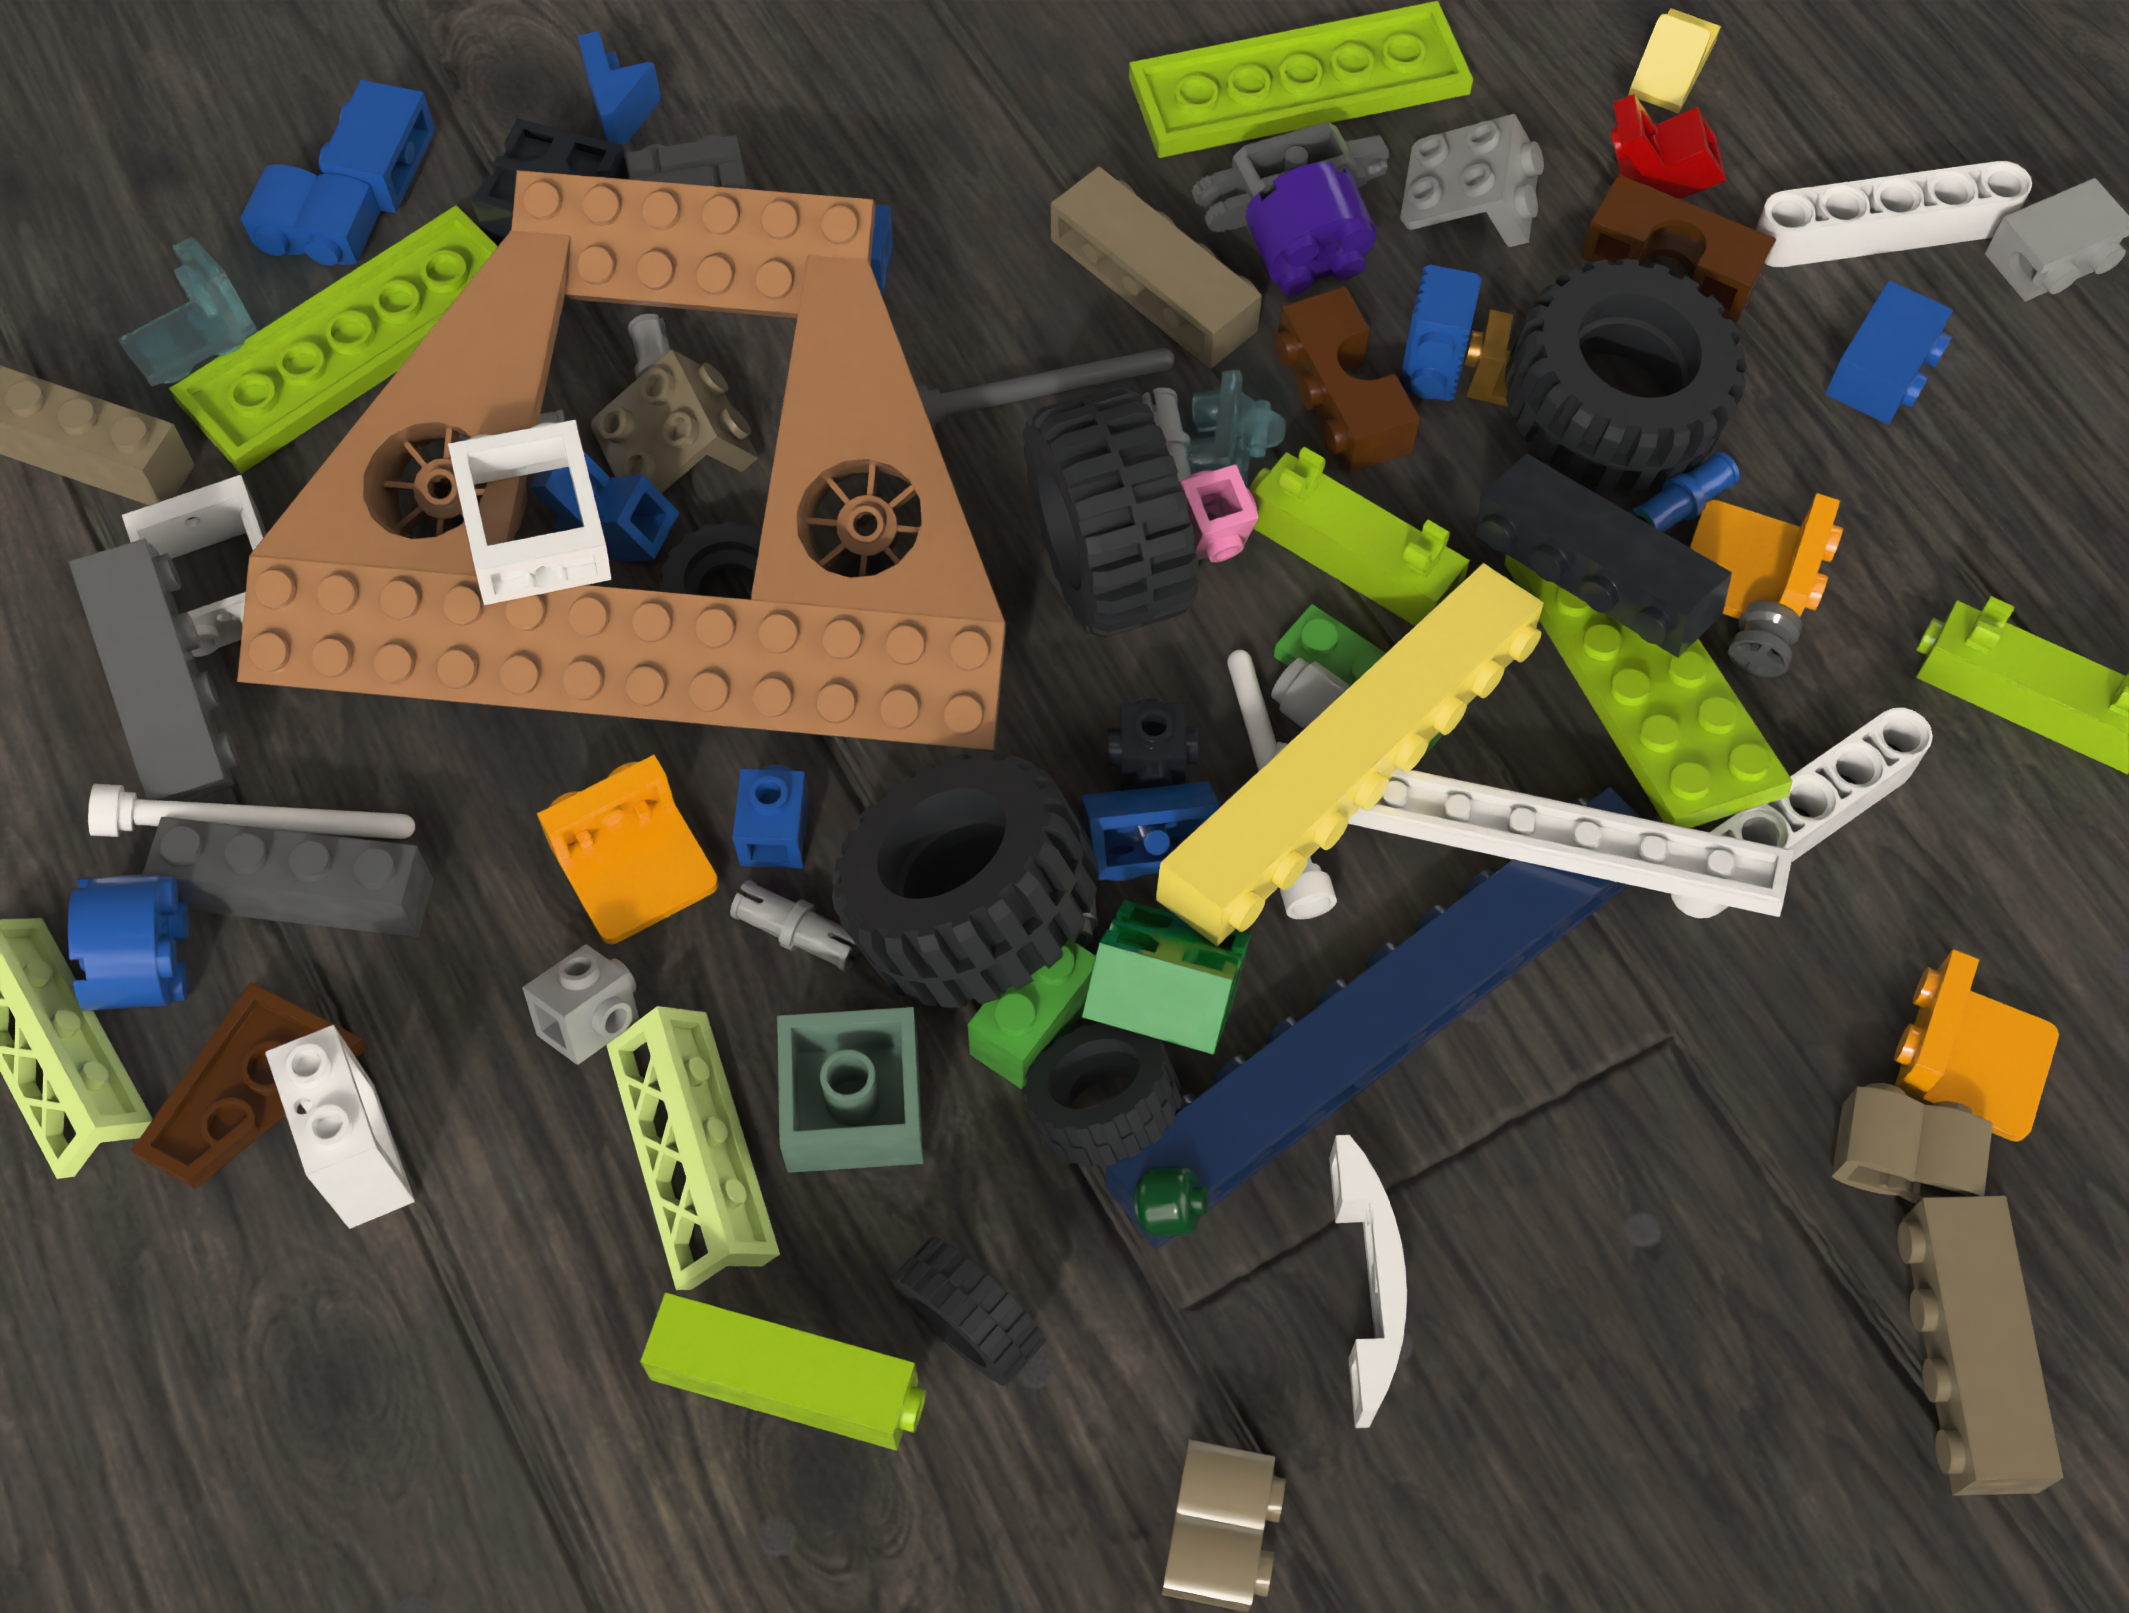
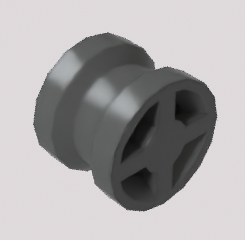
(1765, 639)

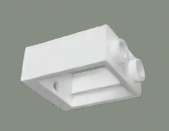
(219, 514)
(515, 567)
(344, 1129)

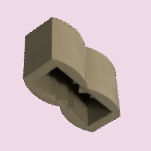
(1910, 1147)
(1221, 1526)

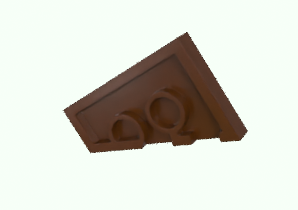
(228, 1089)

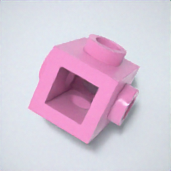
(1220, 512)

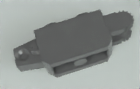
(1264, 161)

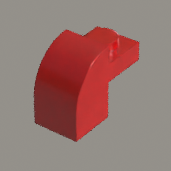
(1673, 156)

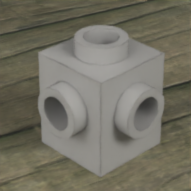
(582, 1003)

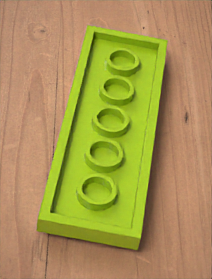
(1299, 79)
(333, 343)
(1665, 713)

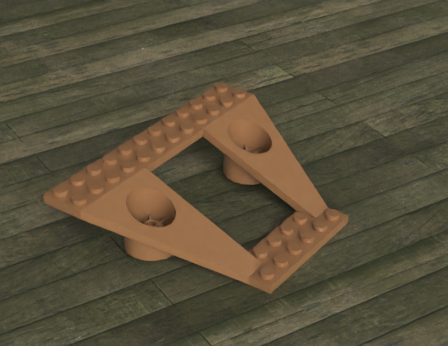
(892, 656)

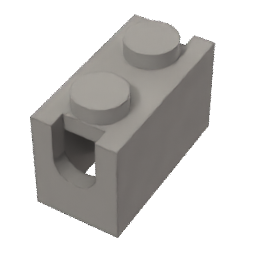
(2060, 240)

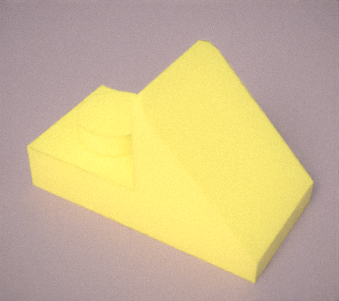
(1673, 59)

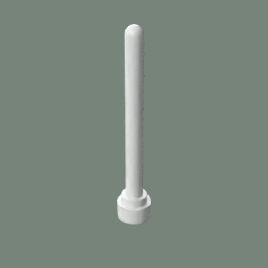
(118, 811)
(1313, 890)

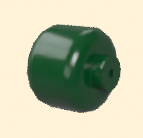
(1169, 1201)

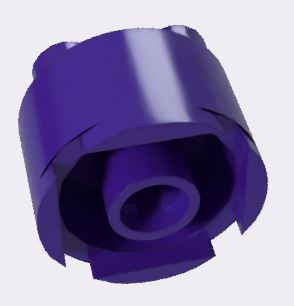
(1311, 227)

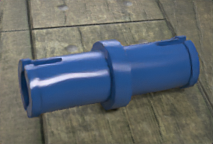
(1687, 494)

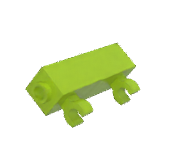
(1355, 538)
(2029, 681)
(783, 1372)

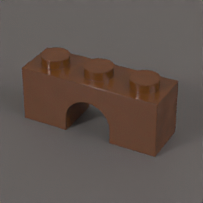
(1649, 223)
(1359, 418)

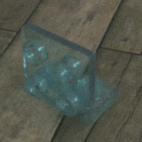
(203, 327)

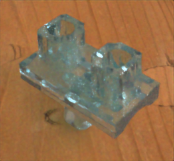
(1240, 424)

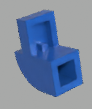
(630, 510)

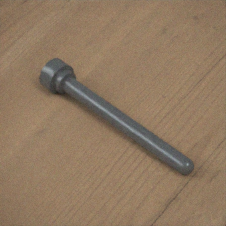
(1041, 384)

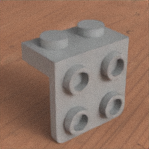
(1473, 172)

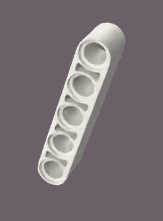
(1892, 212)
(1826, 795)

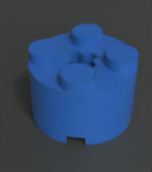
(127, 940)

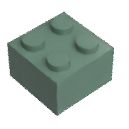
(849, 1090)

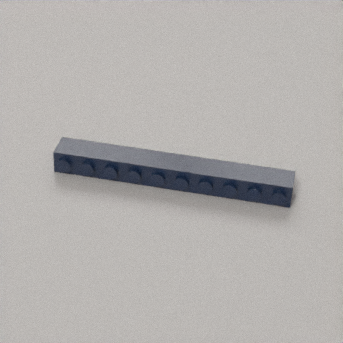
(1368, 1024)

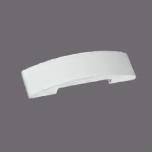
(1361, 1198)

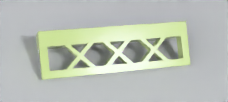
(71, 1047)
(699, 1133)

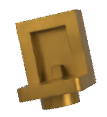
(1489, 358)

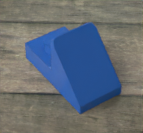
(621, 95)

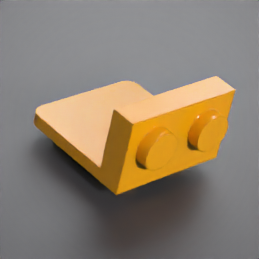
(1769, 555)
(628, 850)
(1975, 1050)

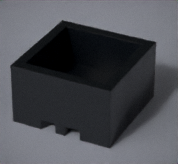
(543, 150)

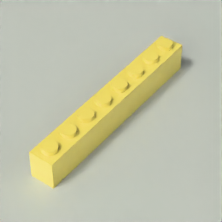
(1348, 756)

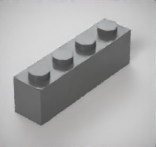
(154, 673)
(293, 876)

